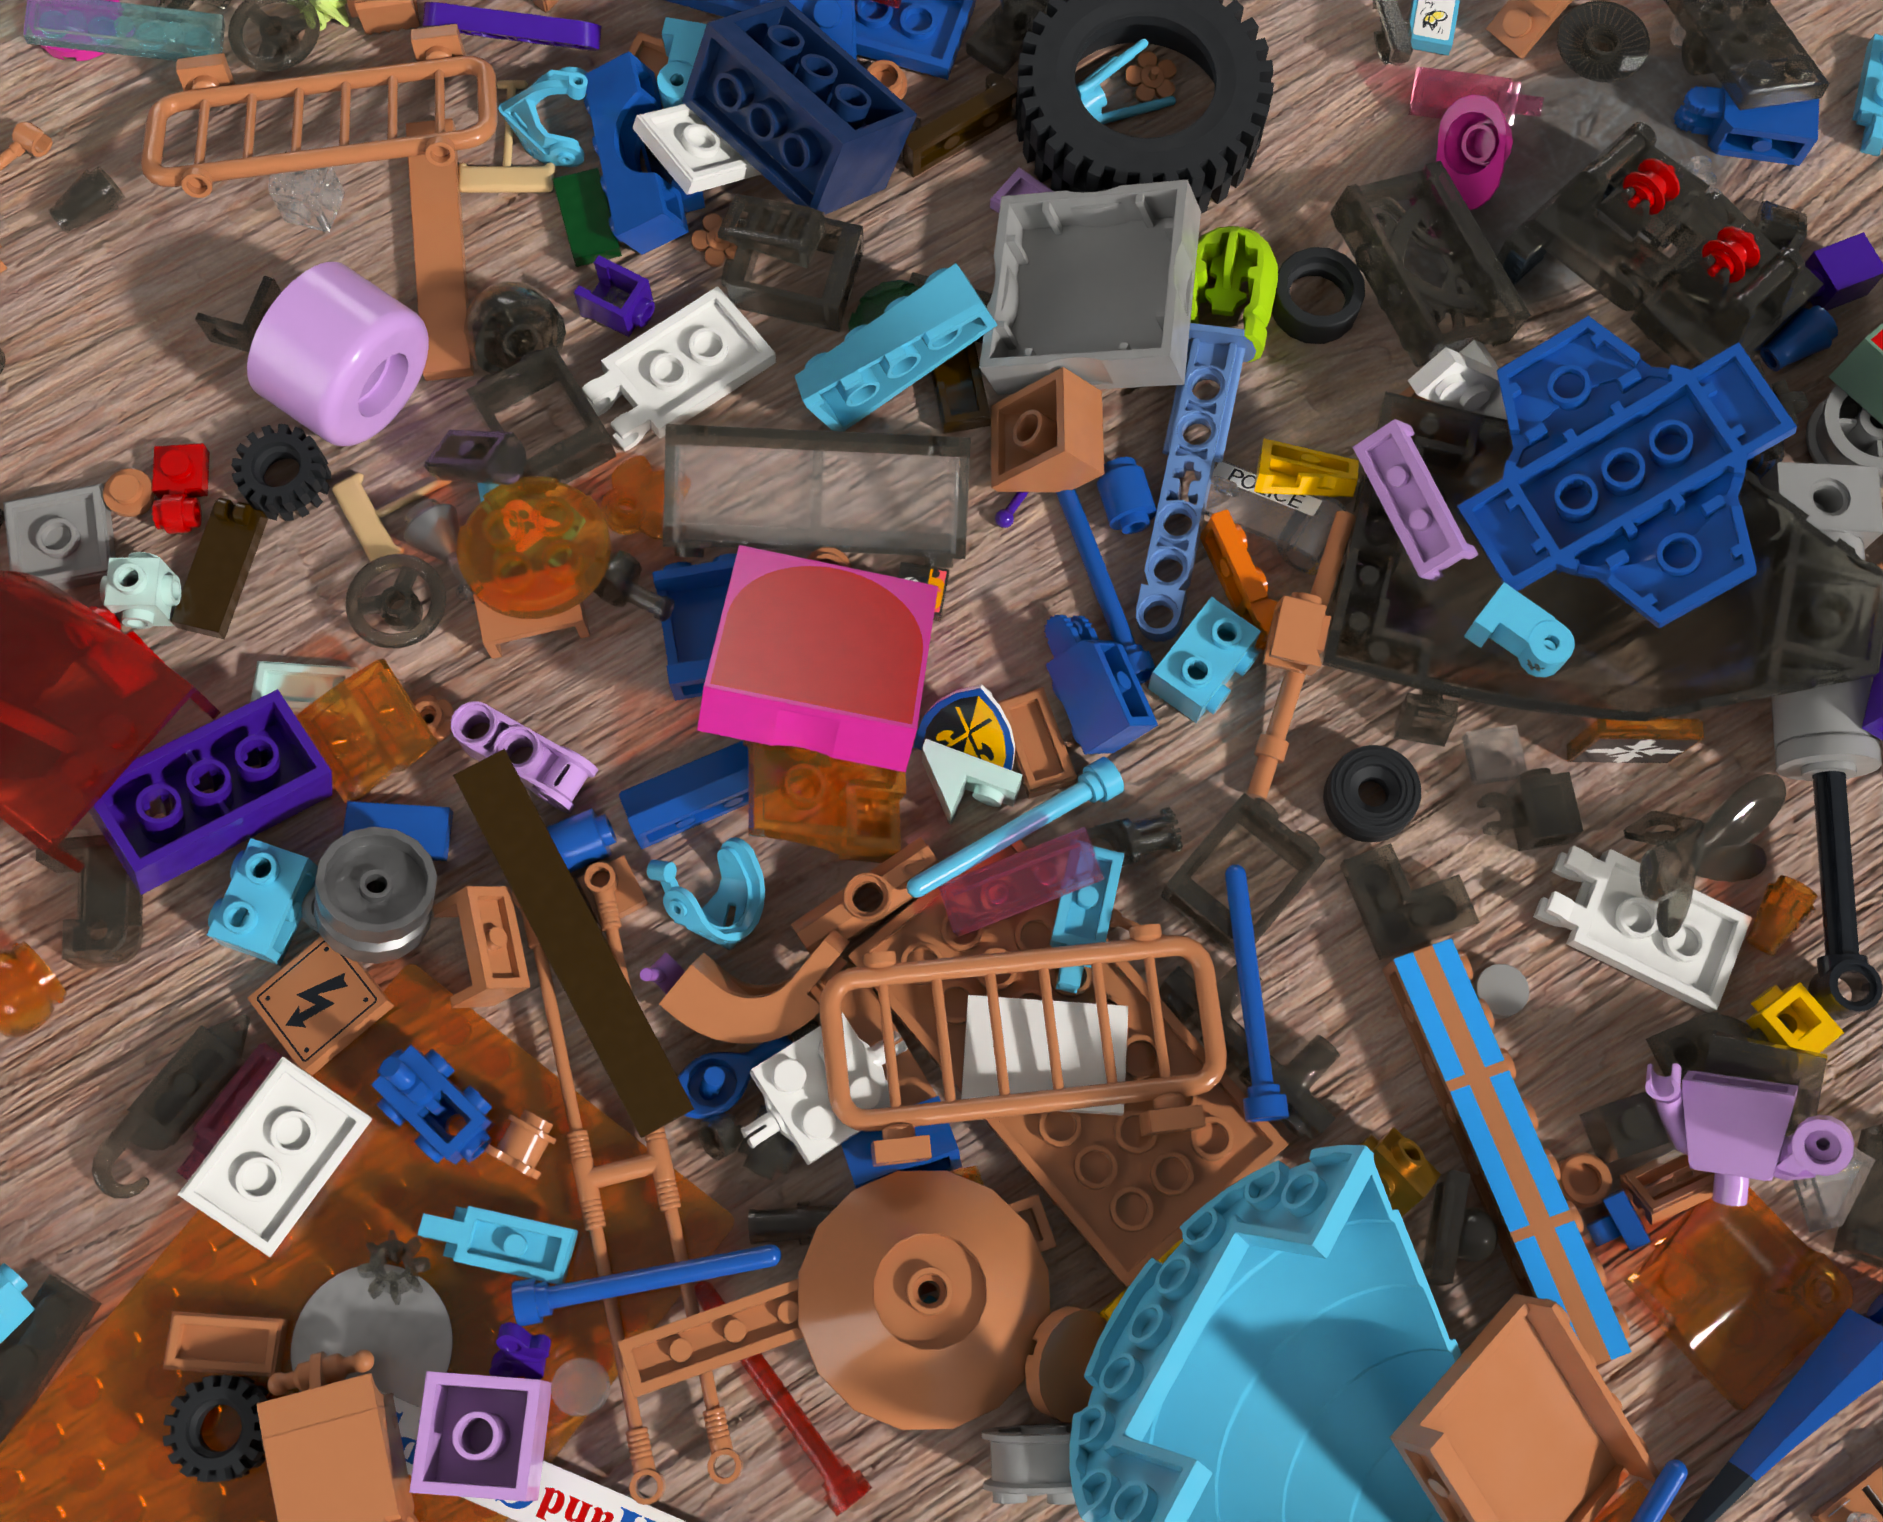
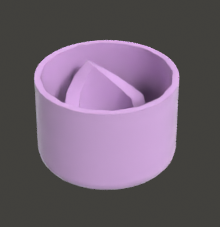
(338, 354)

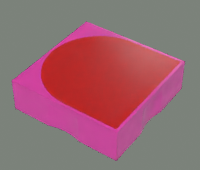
(819, 659)

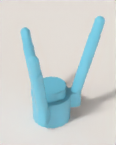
(1094, 96)

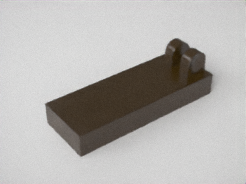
(961, 126)
(220, 568)

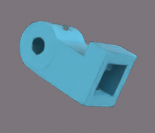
(681, 46)
(1524, 631)

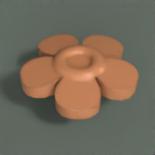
(1150, 78)
(708, 241)

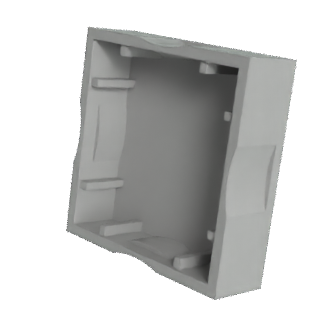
(1093, 286)

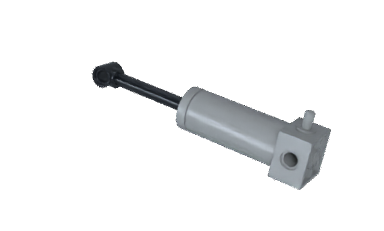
(1822, 735)

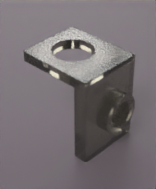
(244, 334)

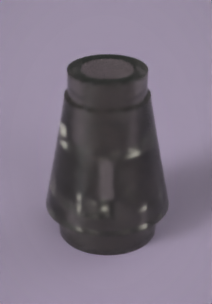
(86, 200)

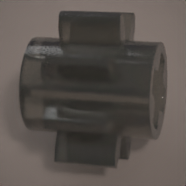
(392, 1282)

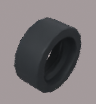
(1333, 267)

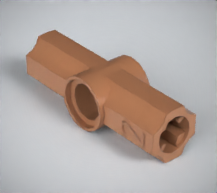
(839, 910)

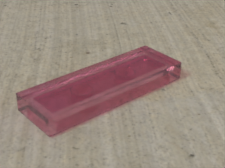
(1021, 882)

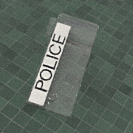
(1291, 521)

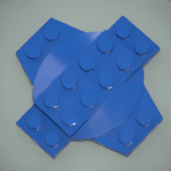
(1627, 471)

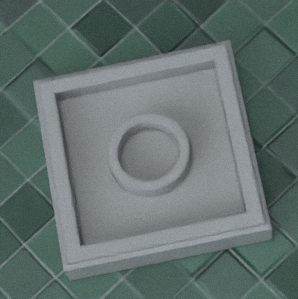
(61, 536)

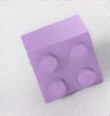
(481, 1436)

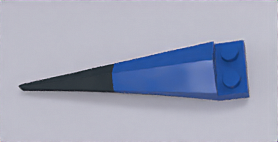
(1832, 1378)

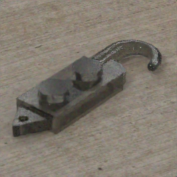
(173, 1100)

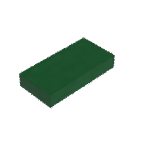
(586, 216)

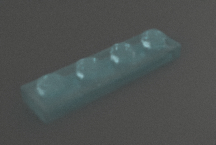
(123, 28)

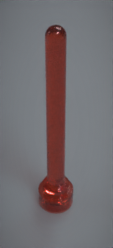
(841, 1483)

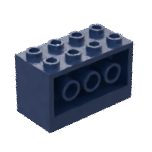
(797, 106)

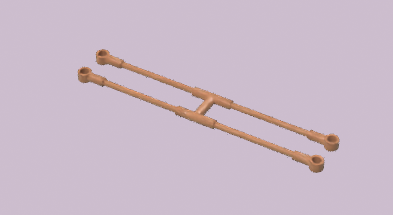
(591, 1178)

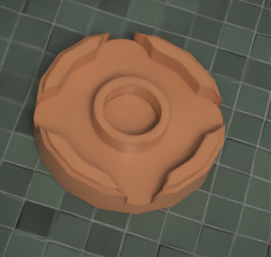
(1060, 1361)

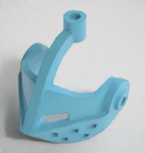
(523, 118)
(739, 886)

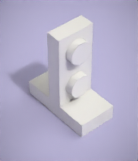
(1462, 380)

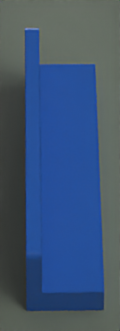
(688, 795)

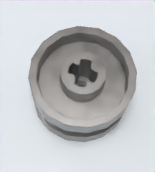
(374, 894)

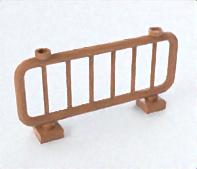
(209, 84)
(899, 1122)

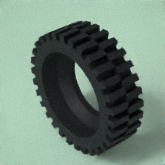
(1094, 158)

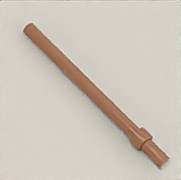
(1272, 746)

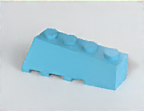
(894, 349)

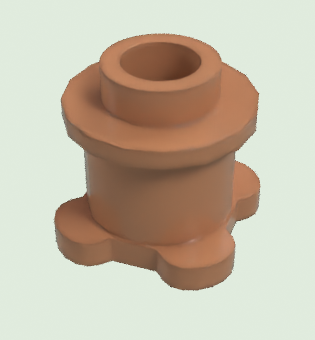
(523, 1143)

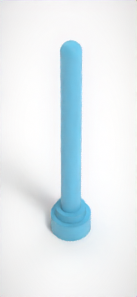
(1098, 782)

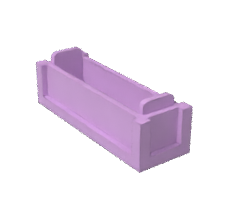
(1412, 500)

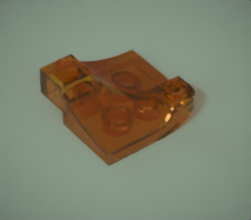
(824, 802)
(1739, 1294)

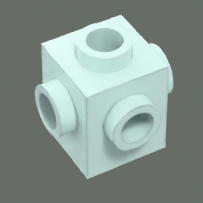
(141, 590)

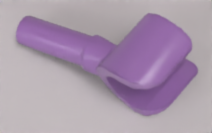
(663, 972)

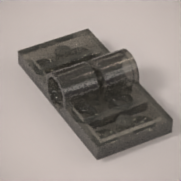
(1747, 51)

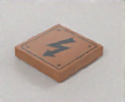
(319, 1004)

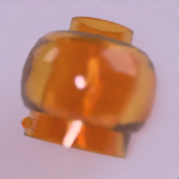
(26, 991)

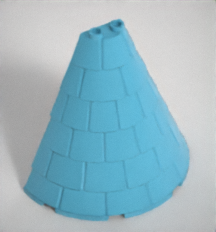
(1267, 1361)

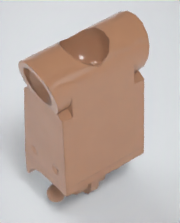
(334, 1444)

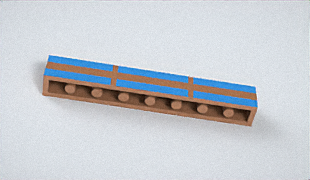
(1501, 1145)

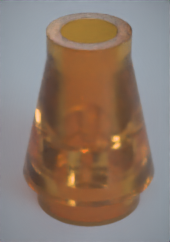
(1781, 913)

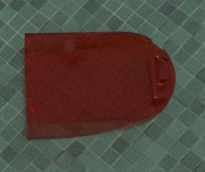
(71, 708)

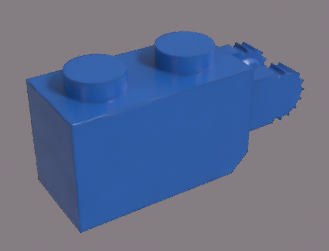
(1764, 134)
(1096, 686)

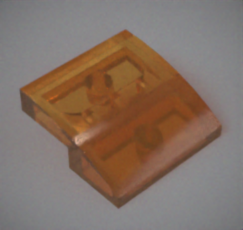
(366, 730)

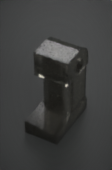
(108, 906)

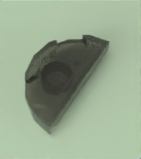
(1394, 40)

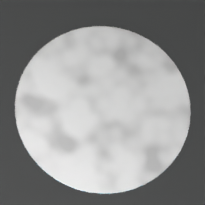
(401, 1337)

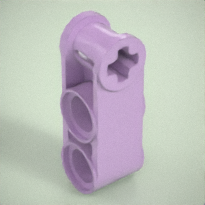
(550, 772)

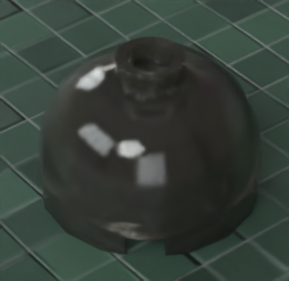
(509, 323)

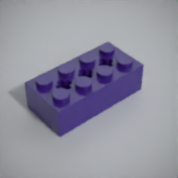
(242, 799)

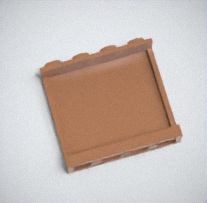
(1522, 1426)

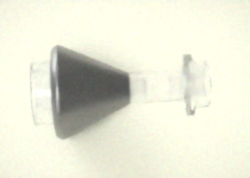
(435, 531)

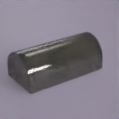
(478, 457)

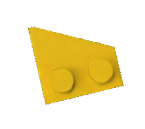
(1304, 471)

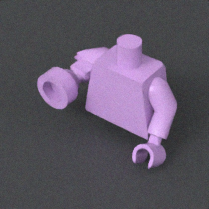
(1740, 1131)

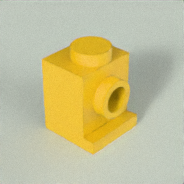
(1807, 1020)

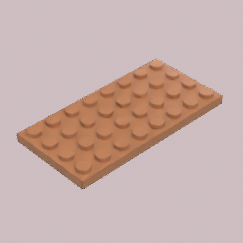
(1096, 1168)

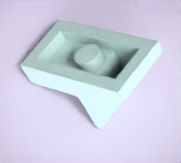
(955, 771)

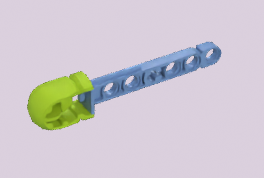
(1217, 355)

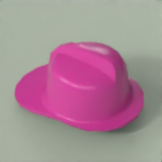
(1474, 147)

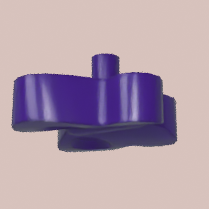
(519, 1353)

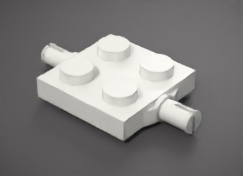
(798, 1092)

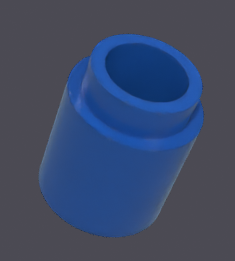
(1126, 495)
(583, 839)

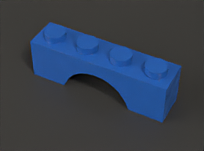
(642, 205)

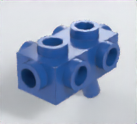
(419, 1091)

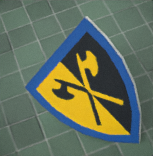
(971, 724)

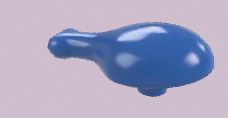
(720, 1078)

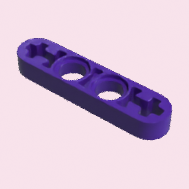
(514, 26)

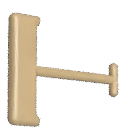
(507, 177)
(366, 520)

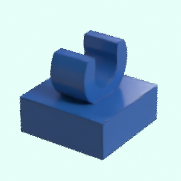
(1621, 1221)

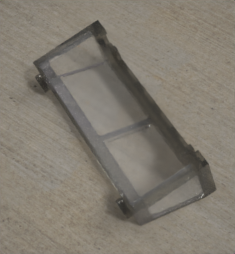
(815, 491)

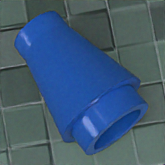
(1801, 337)

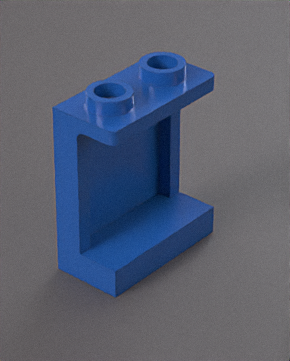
(694, 623)

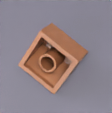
(1047, 436)

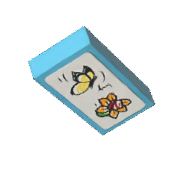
(1433, 25)

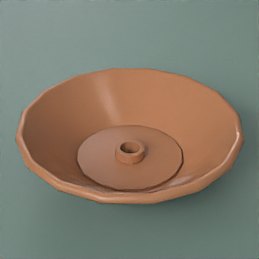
(885, 1345)

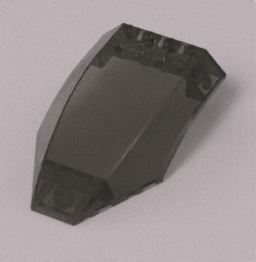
(1790, 628)

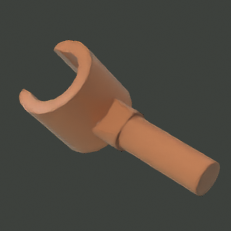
(26, 138)

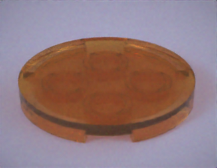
(534, 548)

